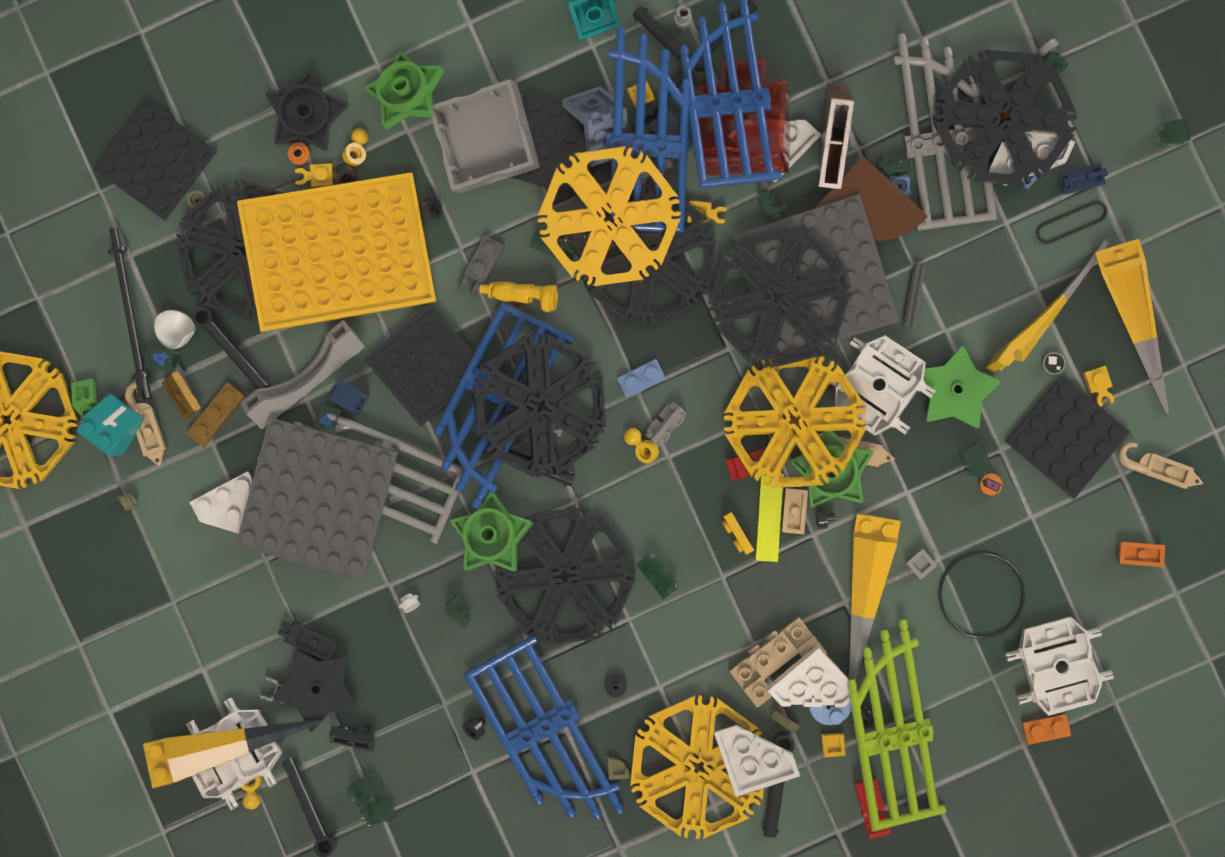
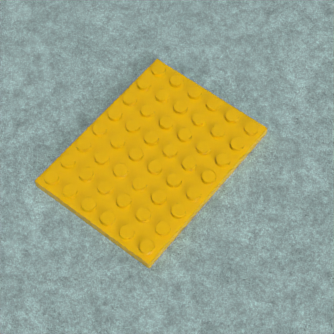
(336, 252)

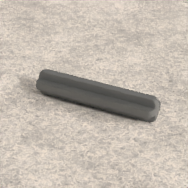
(914, 295)

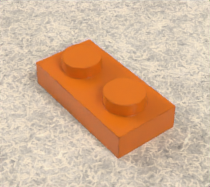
(1141, 554)
(1046, 728)

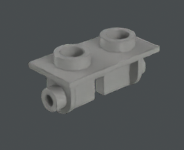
(673, 417)

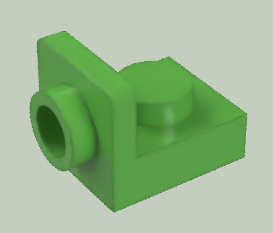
(84, 396)

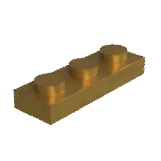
(215, 414)

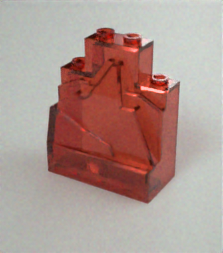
(776, 119)

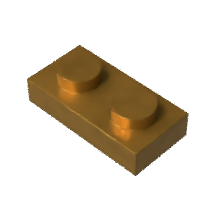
(181, 395)

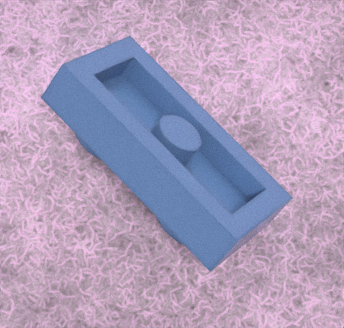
(641, 378)

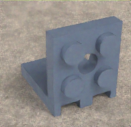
(595, 112)

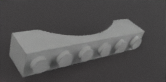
(338, 347)

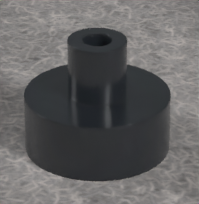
(344, 174)
(431, 209)
(823, 518)
(615, 680)
(867, 717)
(474, 728)

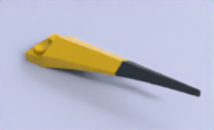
(185, 756)

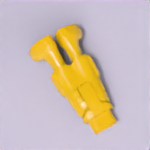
(522, 293)

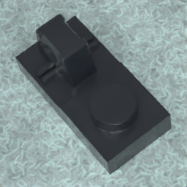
(362, 739)

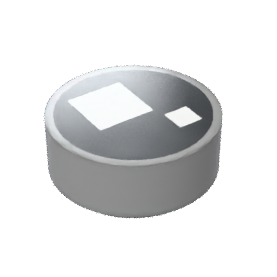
(1048, 47)
(1053, 363)

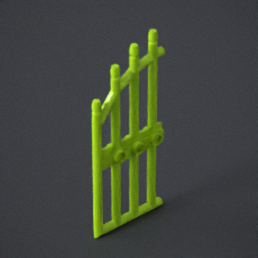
(896, 737)

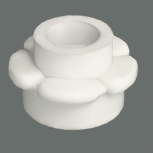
(409, 603)

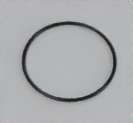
(1022, 587)

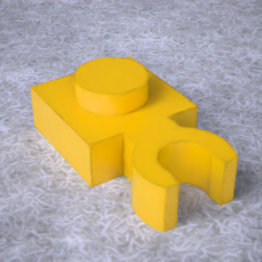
(319, 175)
(705, 209)
(1098, 381)

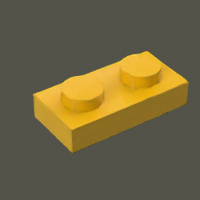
(741, 541)

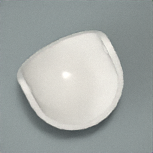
(174, 328)

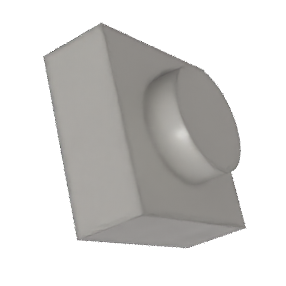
(921, 564)

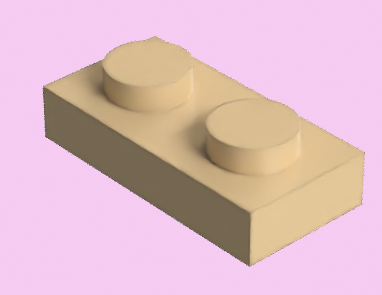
(794, 511)

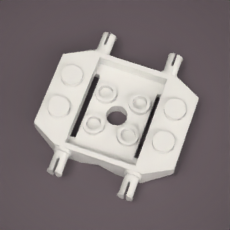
(897, 391)
(1042, 671)
(235, 773)

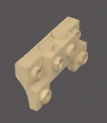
(770, 656)

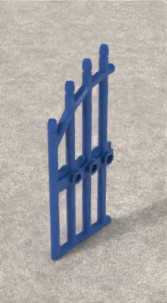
(728, 103)
(658, 145)
(467, 381)
(541, 727)

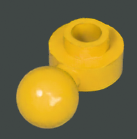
(359, 137)
(633, 437)
(251, 799)

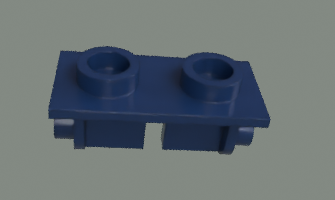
(1083, 178)

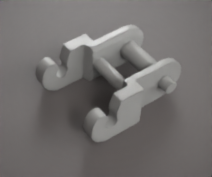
(276, 681)

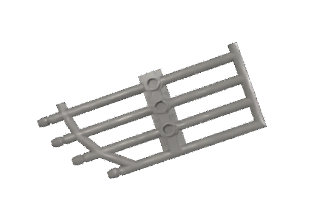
(930, 144)
(391, 443)

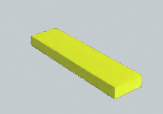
(768, 522)

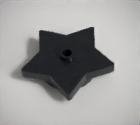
(291, 104)
(326, 674)

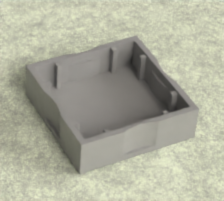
(484, 137)

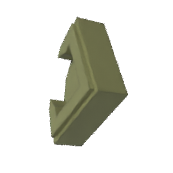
(784, 721)
(617, 769)

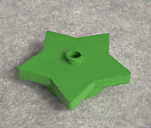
(405, 90)
(973, 384)
(848, 483)
(476, 531)

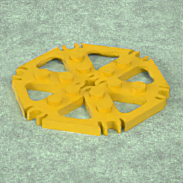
(629, 212)
(30, 423)
(784, 439)
(680, 776)

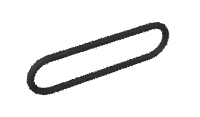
(1067, 214)

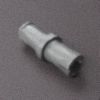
(682, 17)

